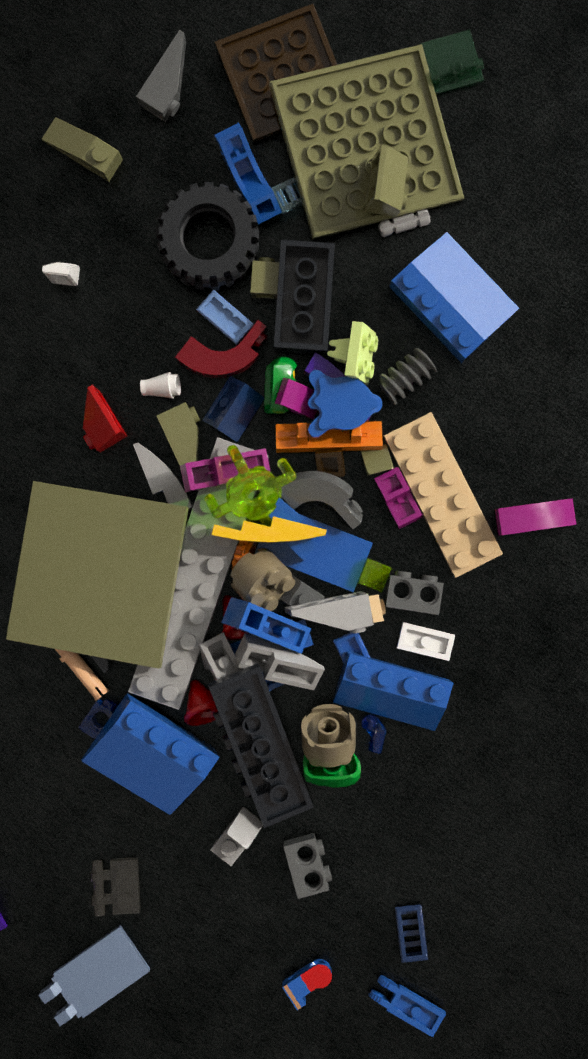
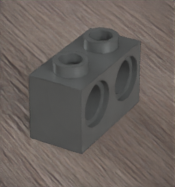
(412, 600)
(302, 866)

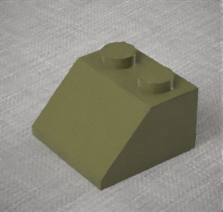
(387, 182)

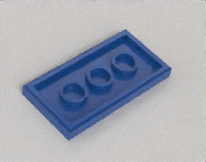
(335, 559)

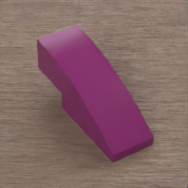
(218, 470)
(535, 516)

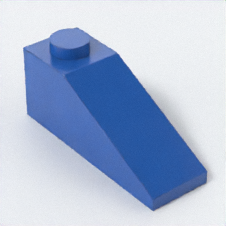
(266, 625)

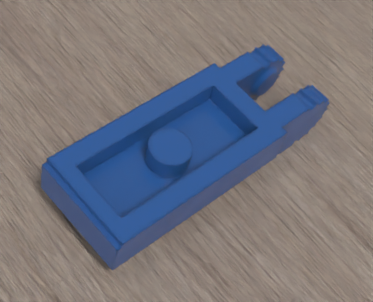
(409, 1006)

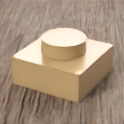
(377, 608)

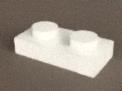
(425, 641)

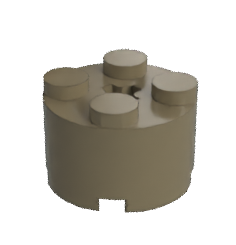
(261, 579)
(328, 736)

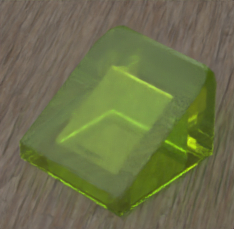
(374, 575)

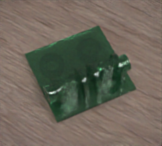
(453, 61)

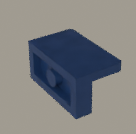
(233, 408)

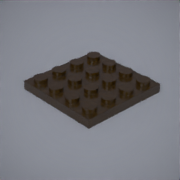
(269, 53)

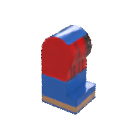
(312, 976)

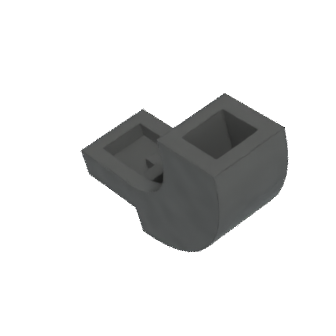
(324, 488)

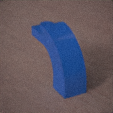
(246, 173)

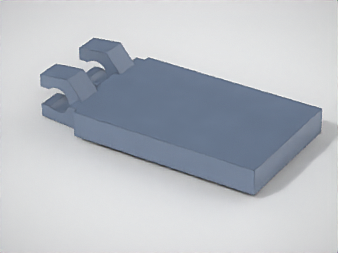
(95, 975)

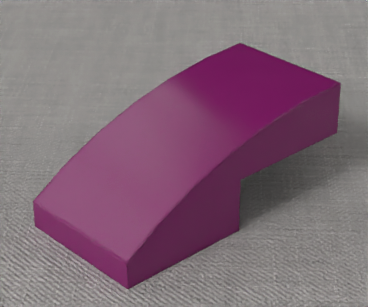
(295, 397)
(398, 498)

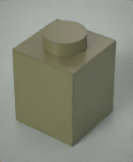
(264, 278)

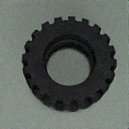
(201, 202)

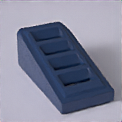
(413, 956)

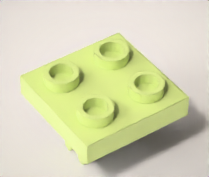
(356, 352)

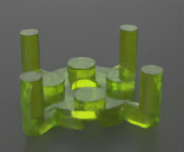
(248, 481)

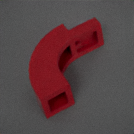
(223, 363)

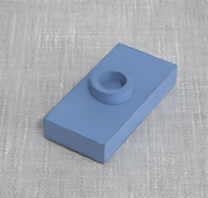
(225, 317)

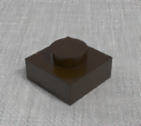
(330, 461)

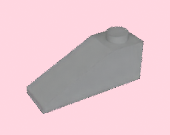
(345, 611)

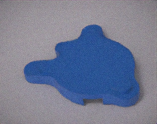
(341, 403)

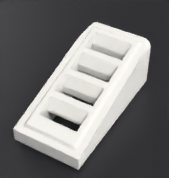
(62, 273)

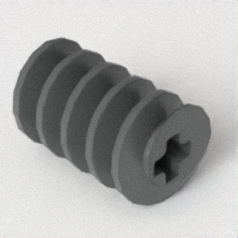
(406, 375)

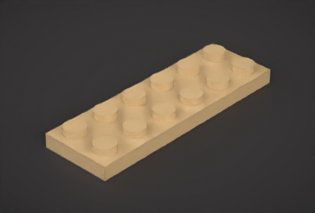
(443, 495)

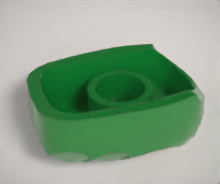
(275, 372)
(333, 776)

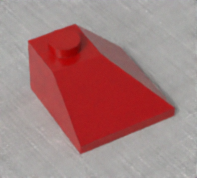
(100, 422)

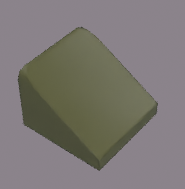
(377, 460)

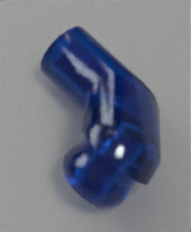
(376, 730)

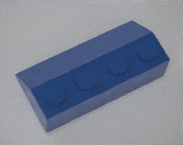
(392, 691)

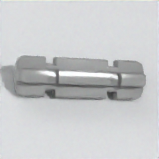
(404, 223)

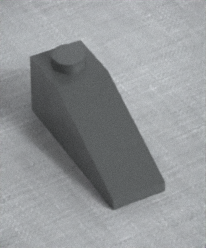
(163, 87)

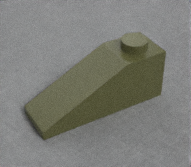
(83, 148)
(182, 432)

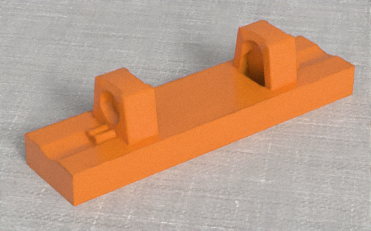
(295, 438)

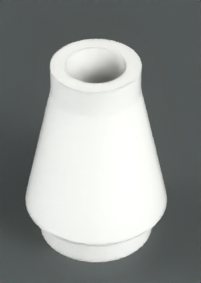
(164, 385)

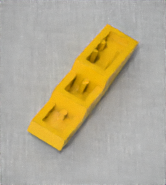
(280, 531)

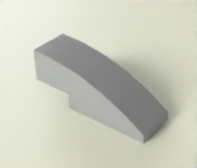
(161, 478)
(278, 662)

